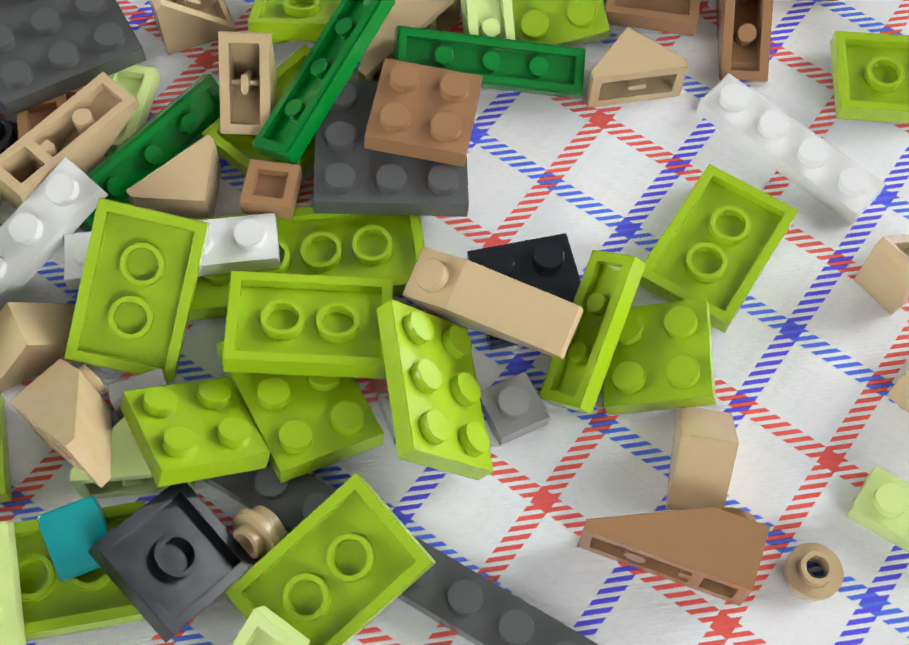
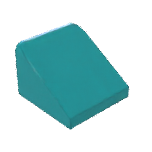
(70, 535)

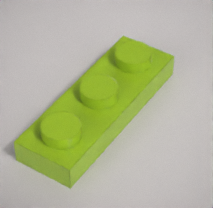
(606, 298)

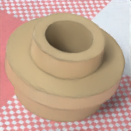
(257, 530)
(802, 582)

